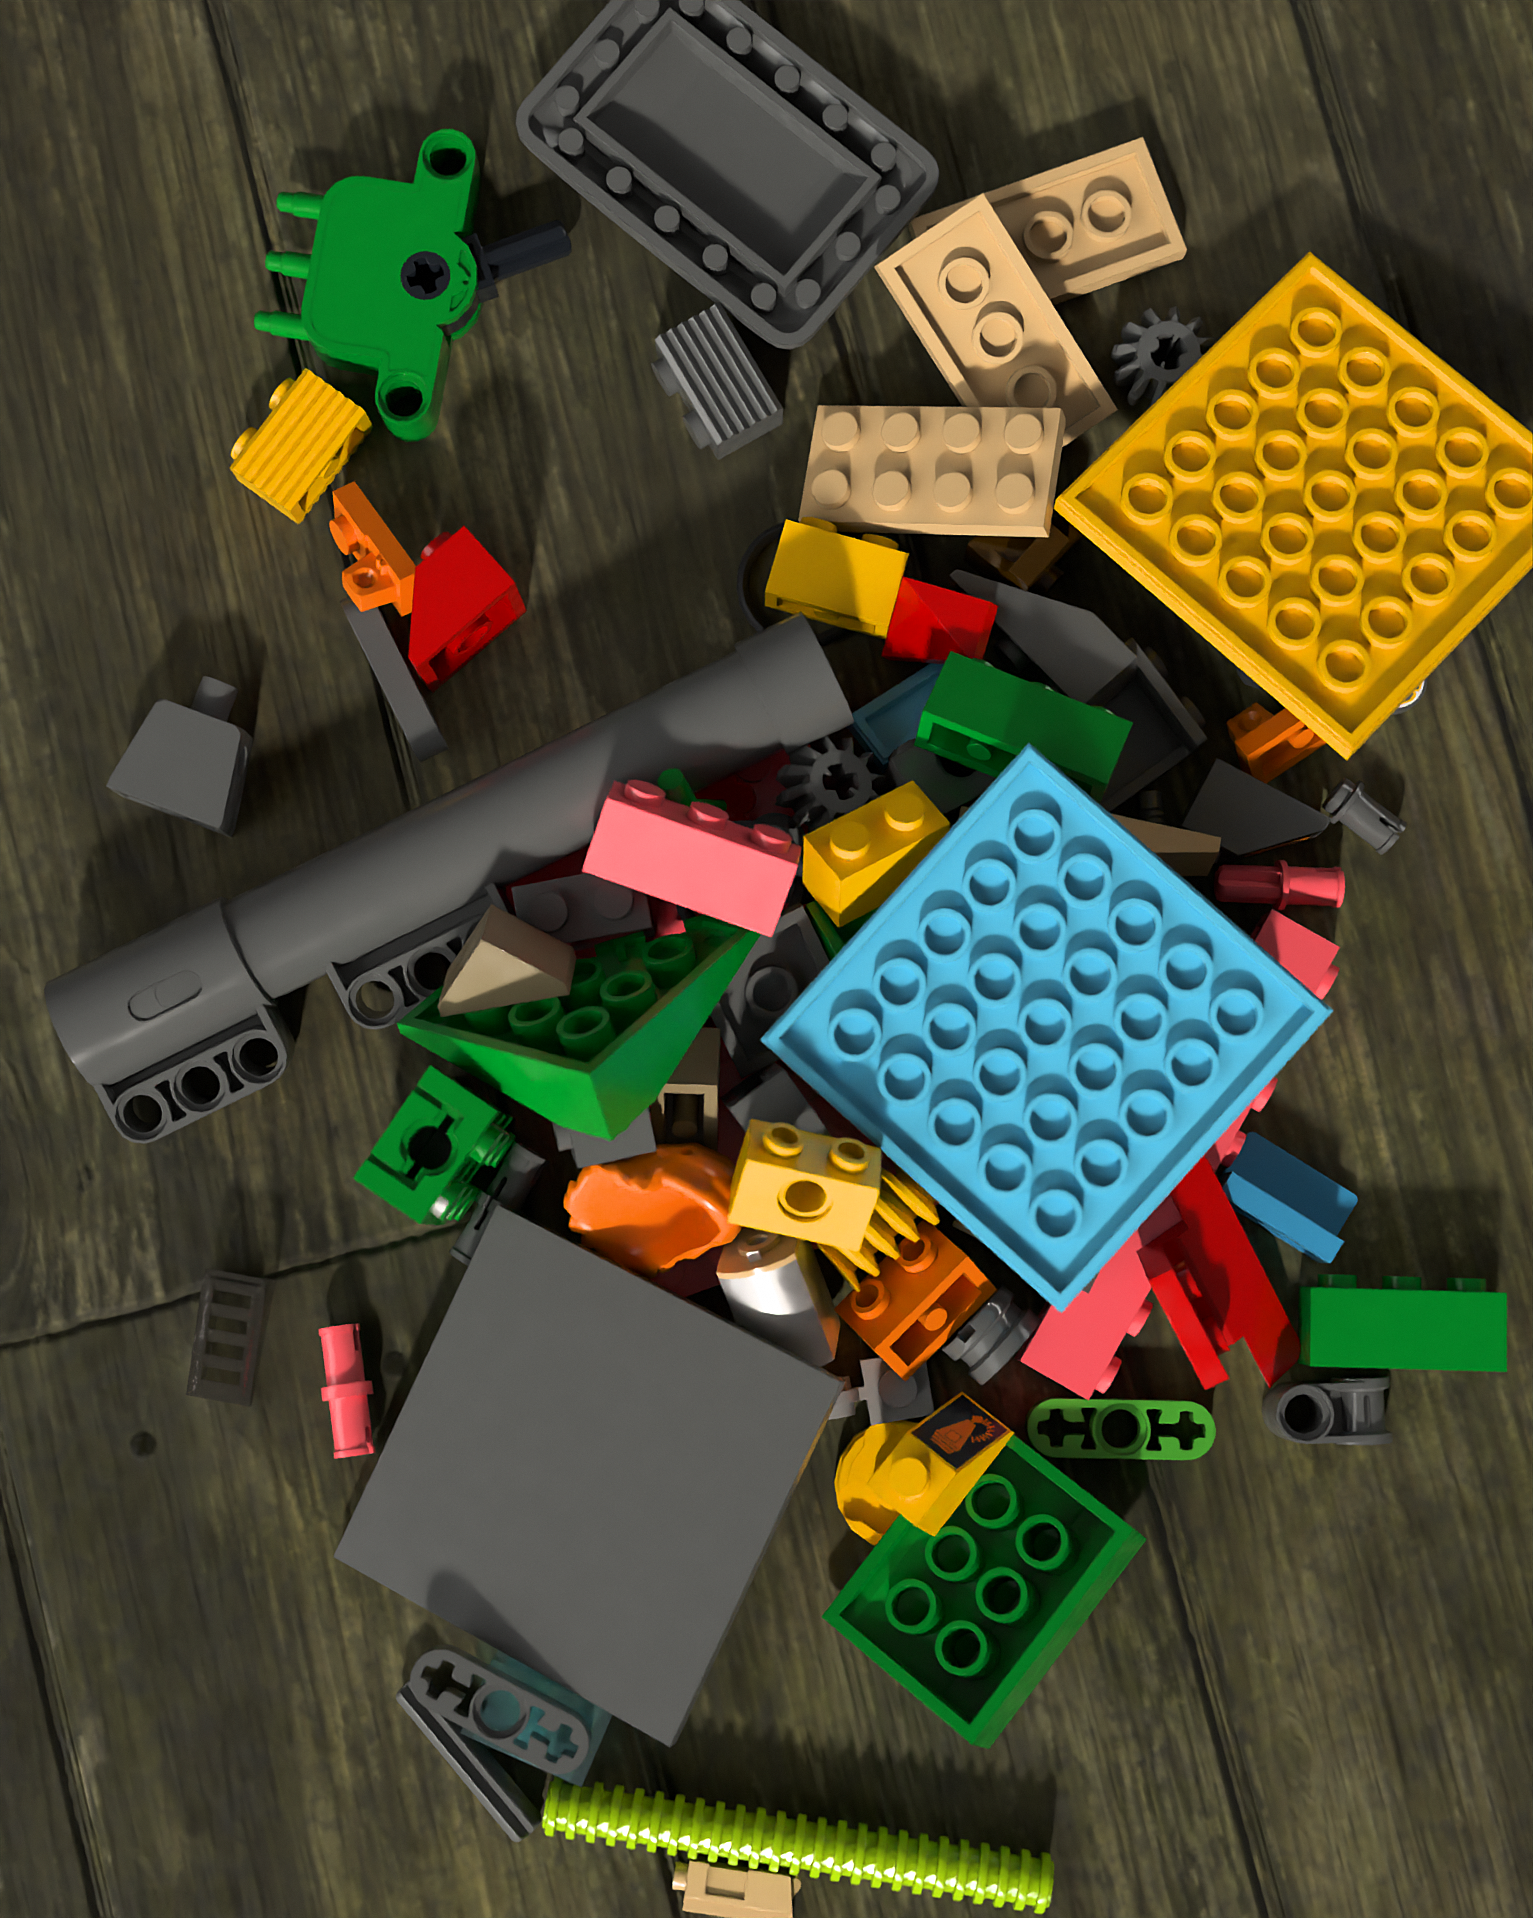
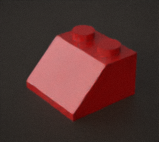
(458, 605)

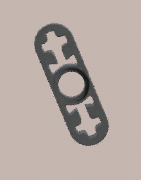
(396, 680)
(505, 1737)

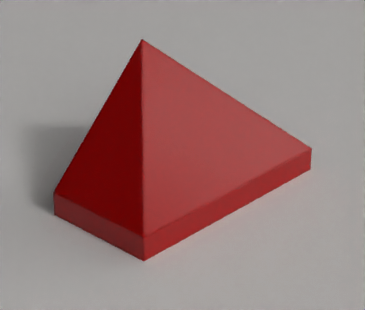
(935, 621)

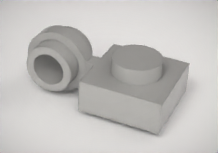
(886, 1394)

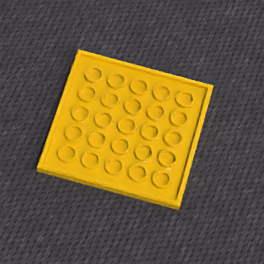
(1319, 503)

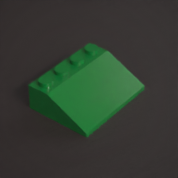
(991, 1597)

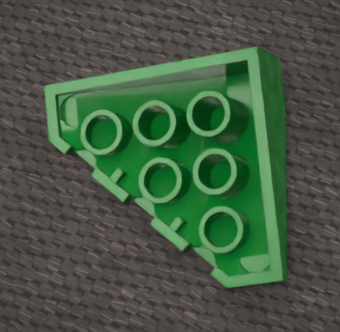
(608, 1044)

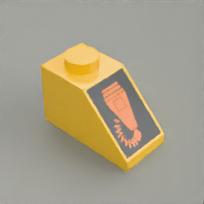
(940, 1462)

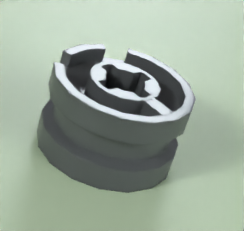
(991, 1335)

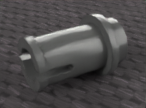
(1363, 815)

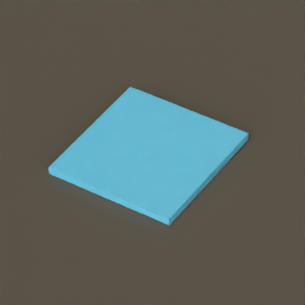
(1046, 1026)

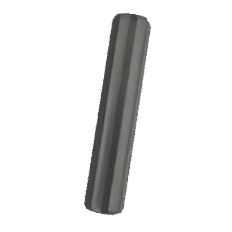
(475, 1767)

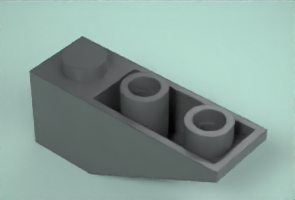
(1053, 641)

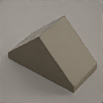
(505, 966)

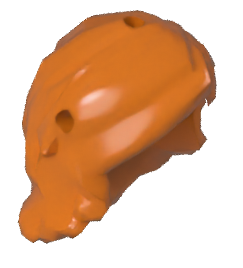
(654, 1206)

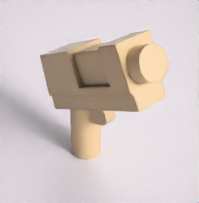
(735, 1890)

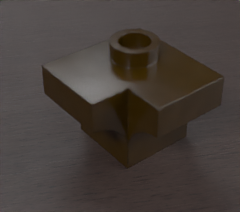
(1024, 561)

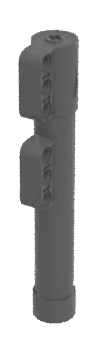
(411, 886)

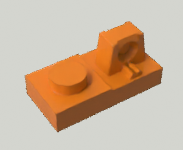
(383, 567)
(1270, 742)

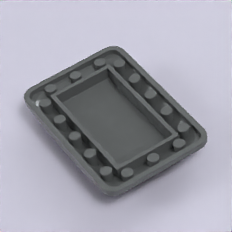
(729, 157)

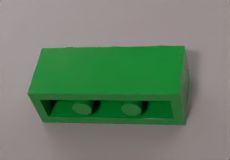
(990, 717)
(1402, 1325)

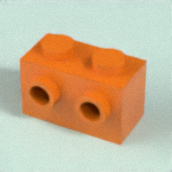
(916, 1300)

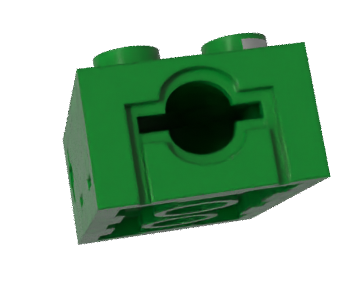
(437, 1150)

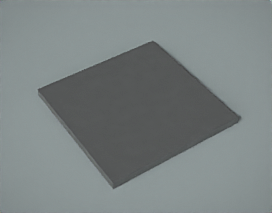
(588, 1472)

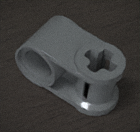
(1341, 1410)

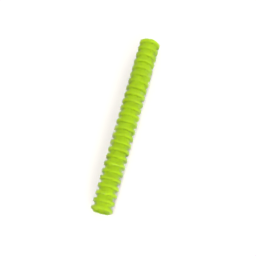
(800, 1844)

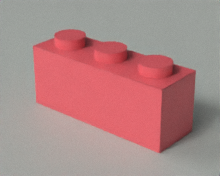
(693, 856)

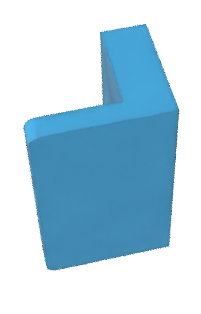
(1288, 1198)

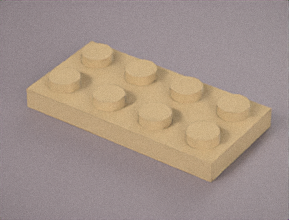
(1085, 221)
(992, 321)
(934, 469)

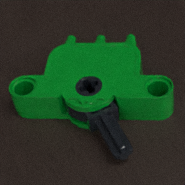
(368, 269)

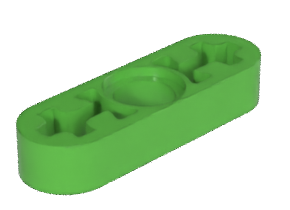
(1167, 1413)

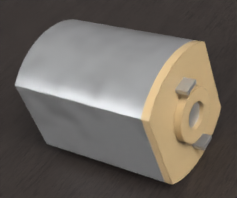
(780, 1293)

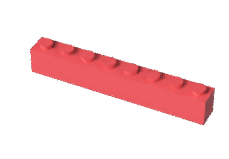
(1081, 1341)

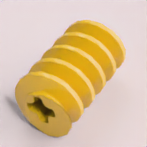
(896, 1208)

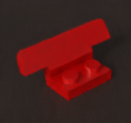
(1216, 1284)

